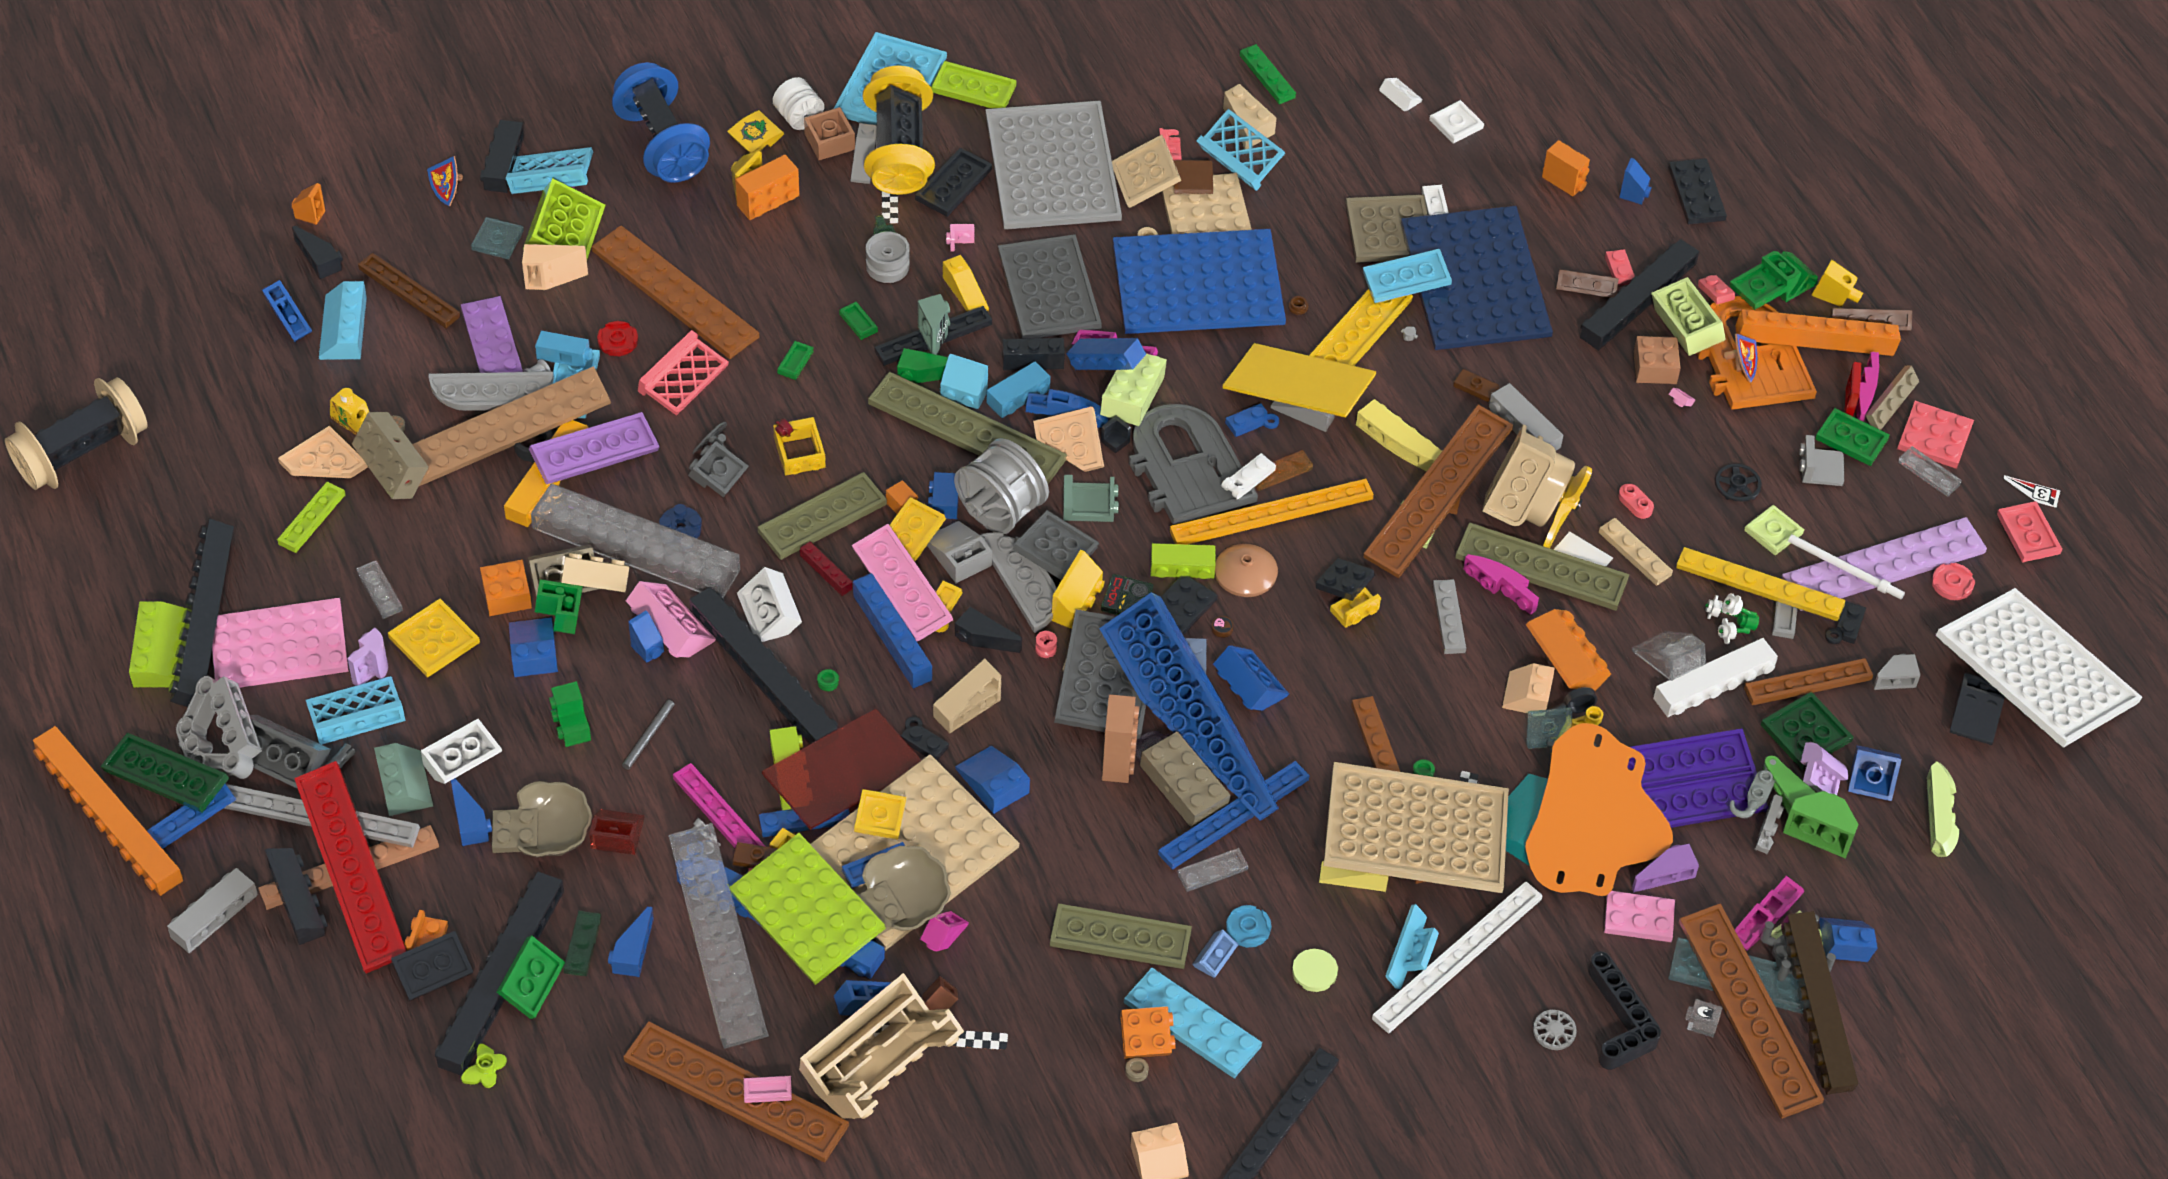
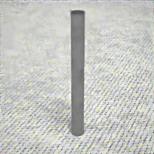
(648, 734)

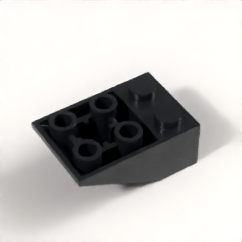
(1977, 709)

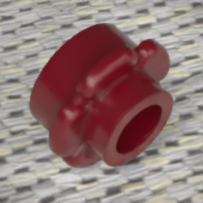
(784, 428)

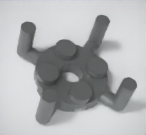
(1780, 951)

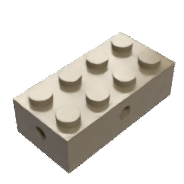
(390, 455)
(1184, 779)

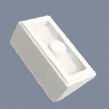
(1399, 93)

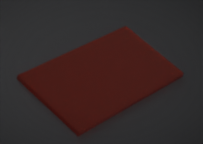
(835, 769)

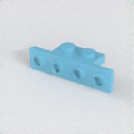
(1413, 947)

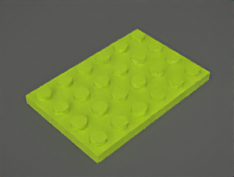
(807, 908)

